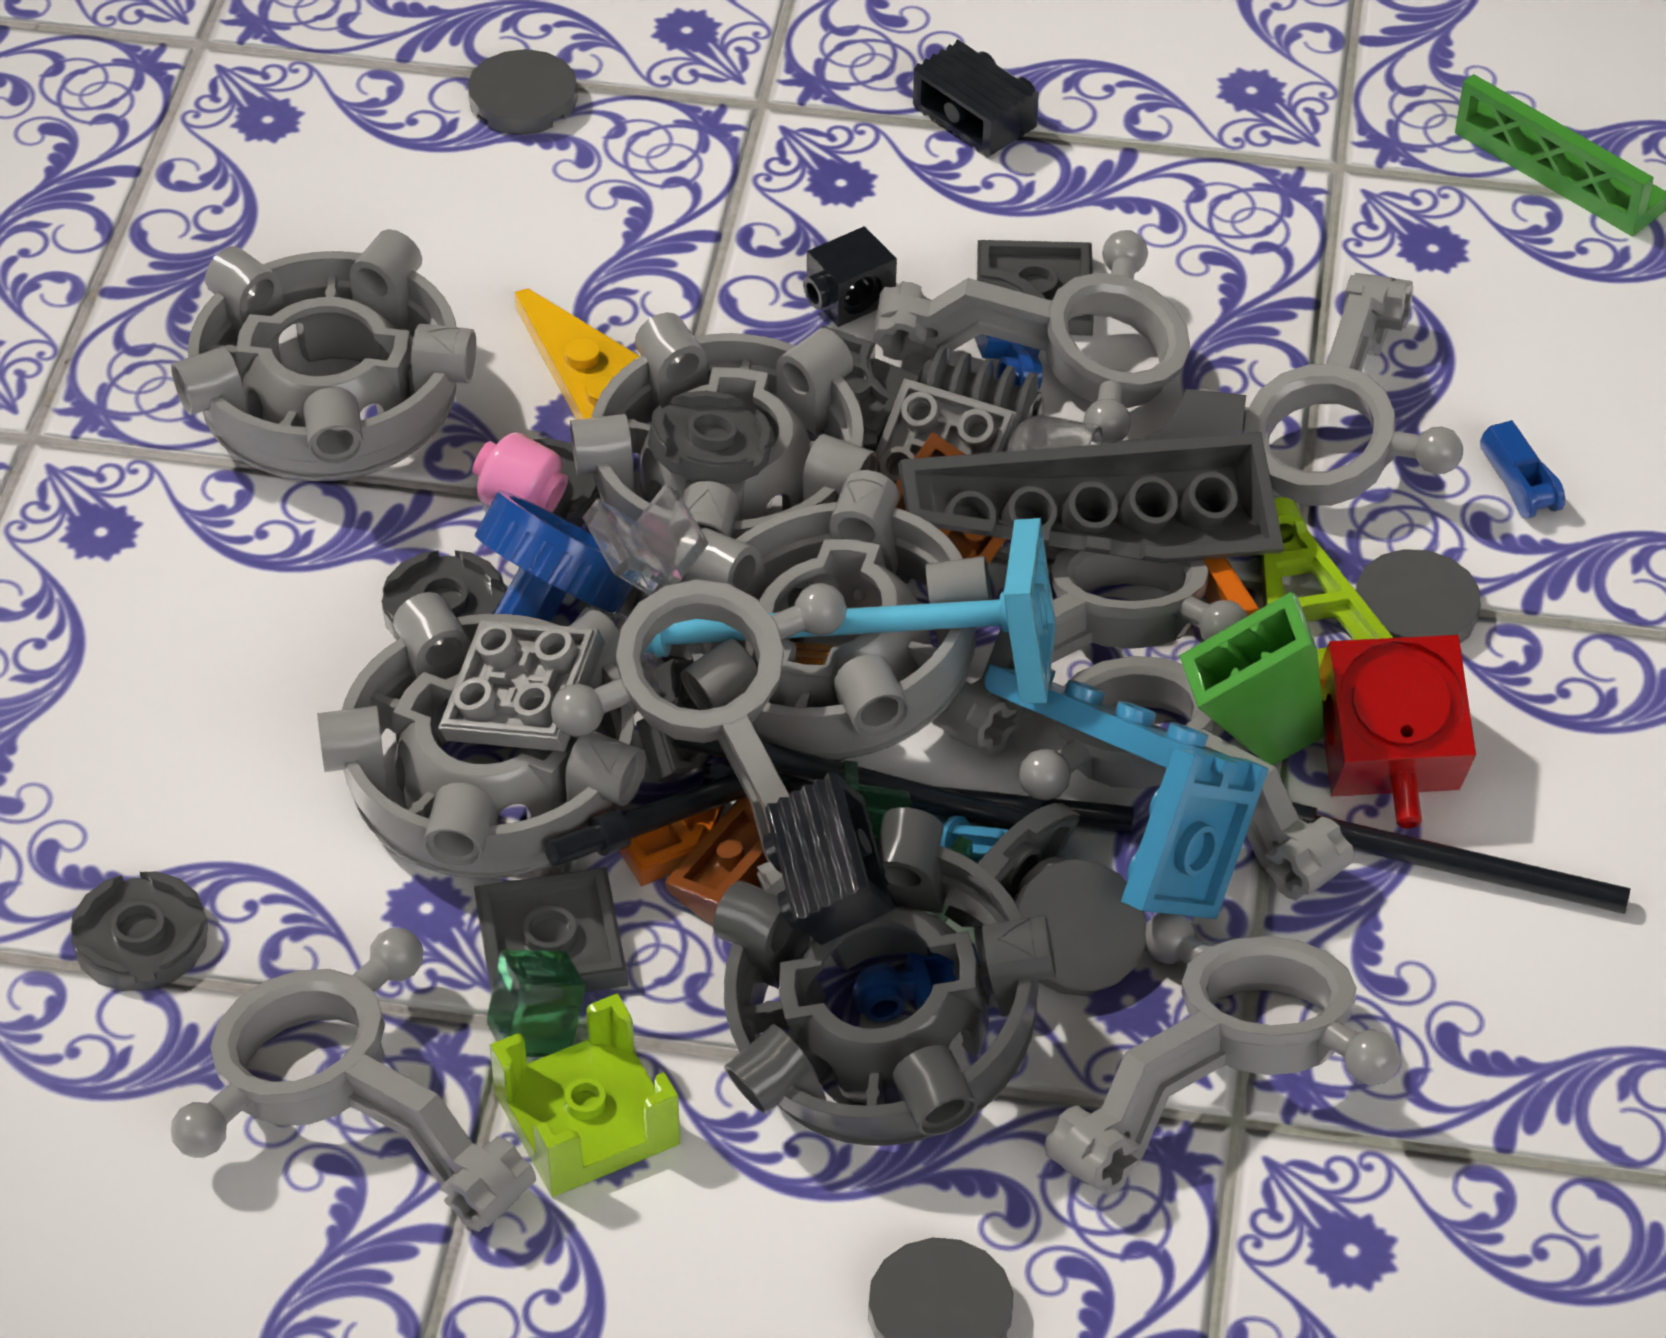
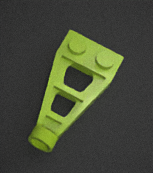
(1305, 555)

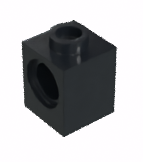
(849, 275)

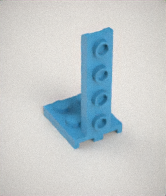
(1194, 815)

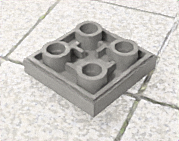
(961, 421)
(512, 680)

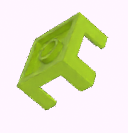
(586, 1104)

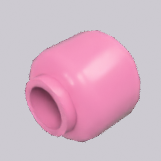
(521, 469)

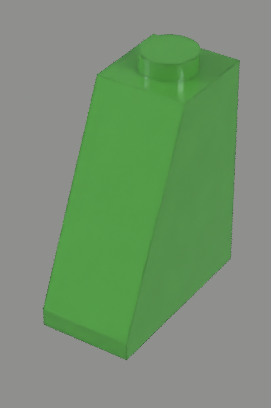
(1261, 680)

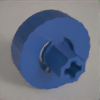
(551, 560)

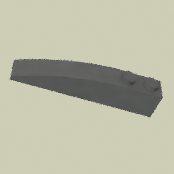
(1110, 499)

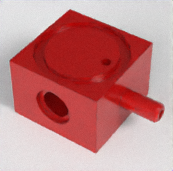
(1396, 719)

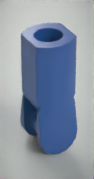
(1521, 470)

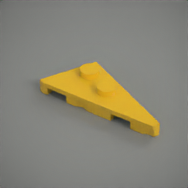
(574, 352)

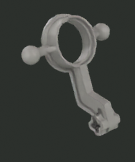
(1369, 310)
(917, 325)
(817, 610)
(1083, 618)
(1293, 852)
(1110, 1141)
(477, 1179)

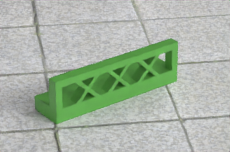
(1558, 157)

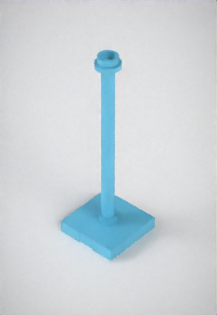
(1022, 610)

